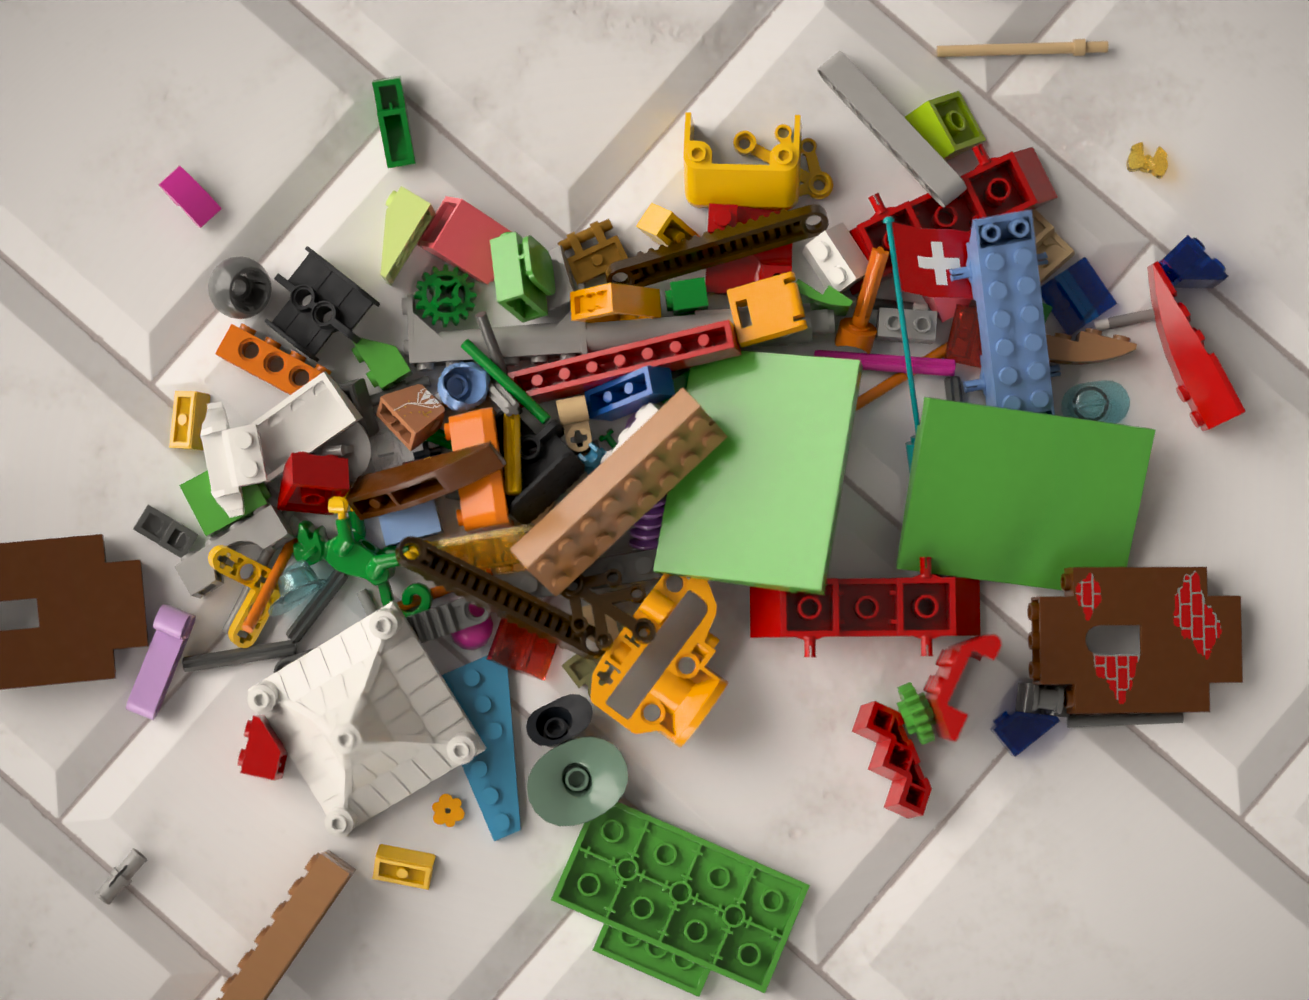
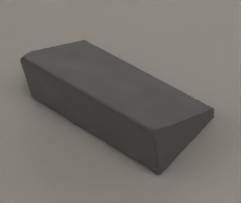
(358, 394)

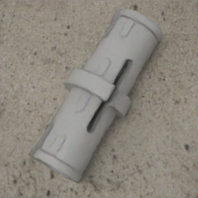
(121, 876)

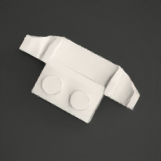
(232, 458)

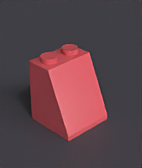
(462, 238)

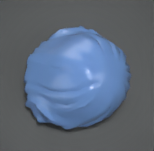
(463, 386)

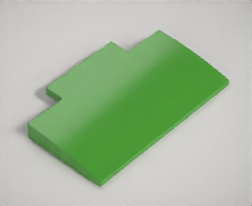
(678, 901)

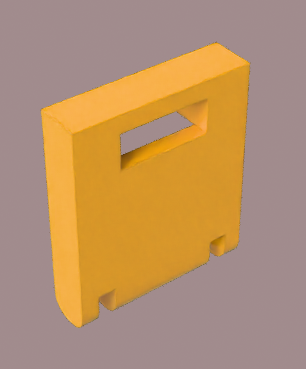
(771, 306)

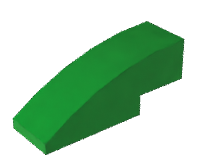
(394, 121)

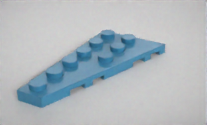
(485, 698)

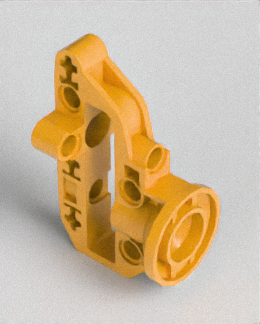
(681, 697)

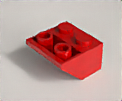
(264, 751)

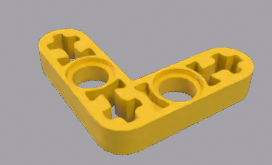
(258, 570)

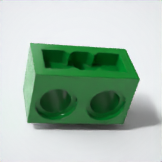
(687, 296)

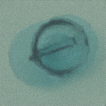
(1096, 401)
(295, 587)

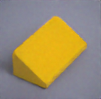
(187, 419)
(403, 866)

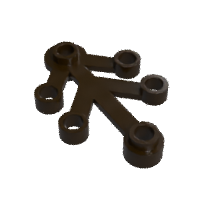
(603, 604)

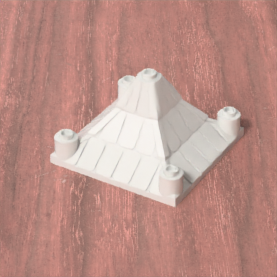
(366, 719)

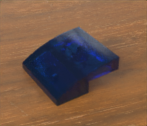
(1077, 296)

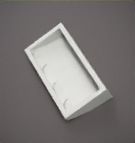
(304, 422)

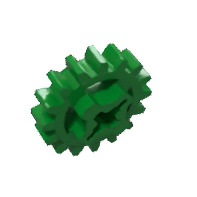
(437, 287)

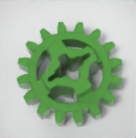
(916, 713)

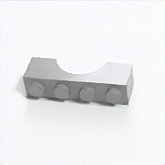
(266, 529)

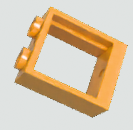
(614, 303)

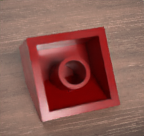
(311, 482)

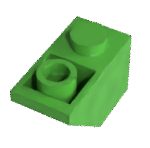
(384, 362)

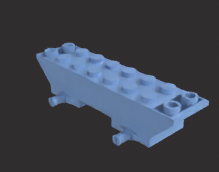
(1010, 313)

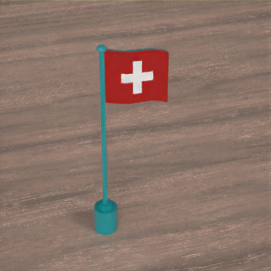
(922, 267)

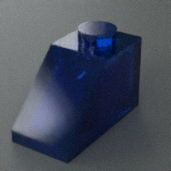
(1021, 729)

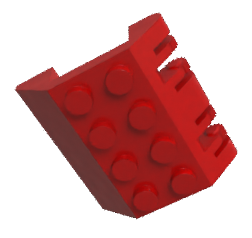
(942, 684)

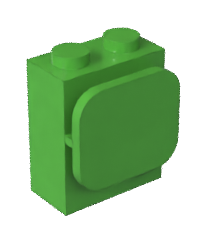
(522, 275)

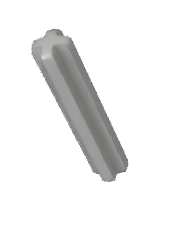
(502, 398)

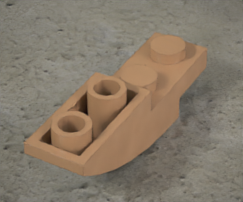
(1087, 348)

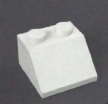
(836, 258)

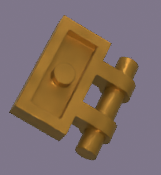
(593, 261)

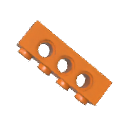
(233, 351)

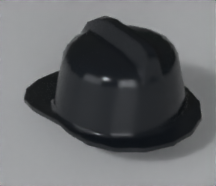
(559, 720)

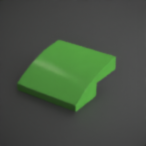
(829, 300)

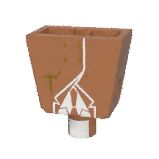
(412, 414)

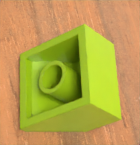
(947, 125)

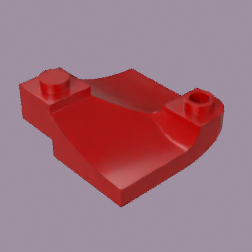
(746, 269)

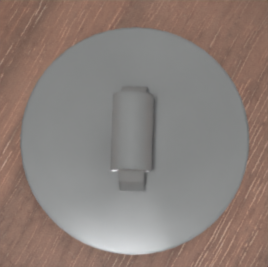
(353, 445)

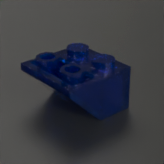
(1191, 267)

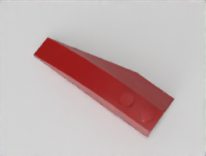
(1196, 372)

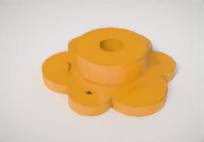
(441, 816)

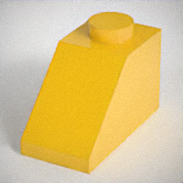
(664, 226)

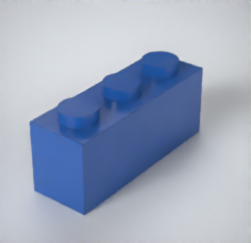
(629, 393)

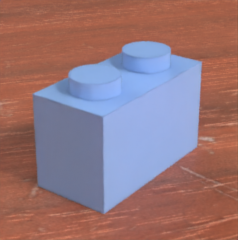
(415, 521)

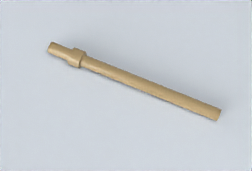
(1078, 47)

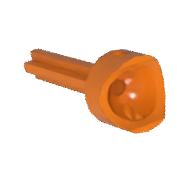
(857, 330)

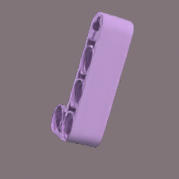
(160, 663)

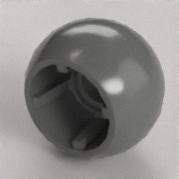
(250, 292)

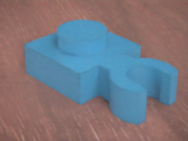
(592, 459)

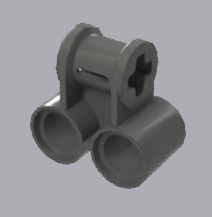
(1041, 700)

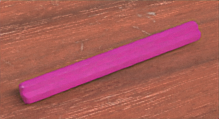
(895, 363)

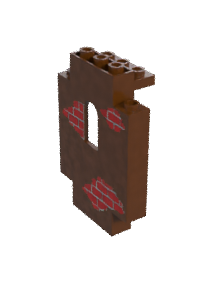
(1183, 640)

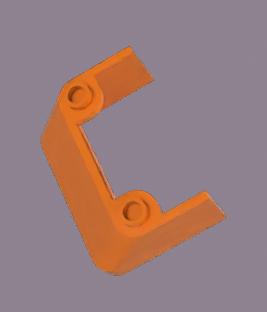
(483, 501)

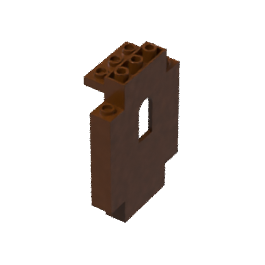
(82, 611)

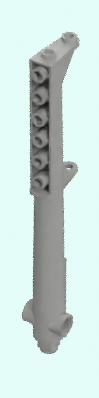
(575, 338)

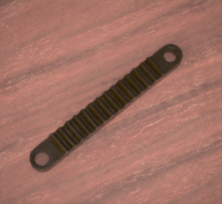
(719, 246)
(497, 596)

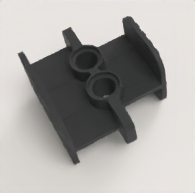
(329, 292)
(544, 473)

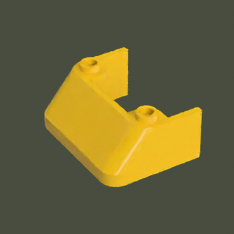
(743, 185)

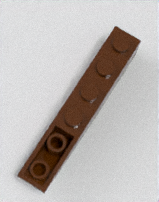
(422, 480)

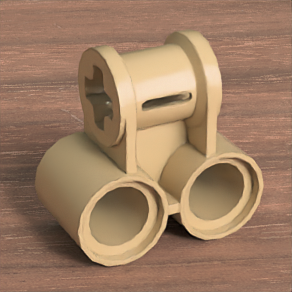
(573, 418)

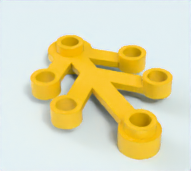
(807, 178)

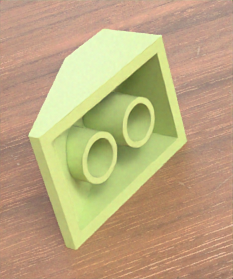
(404, 225)

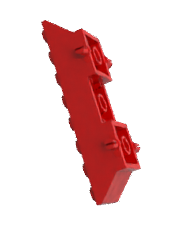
(993, 188)
(871, 607)

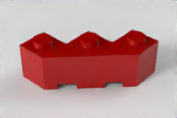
(894, 759)

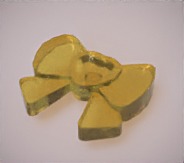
(1147, 164)

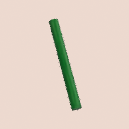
(505, 381)

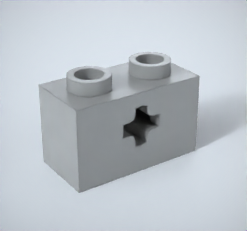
(919, 323)

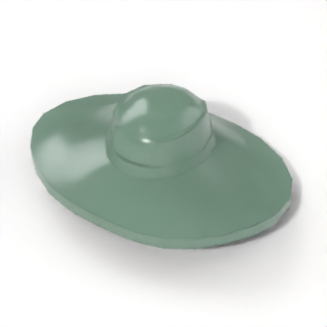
(577, 781)

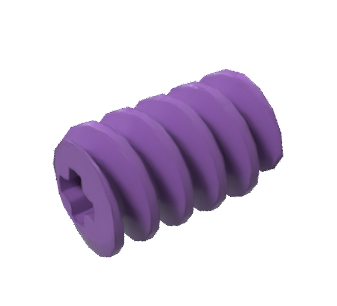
(648, 527)

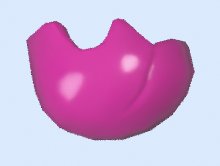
(474, 636)

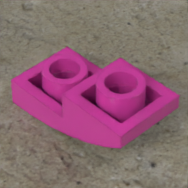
(189, 196)

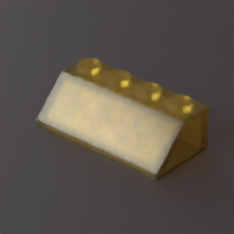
(487, 549)

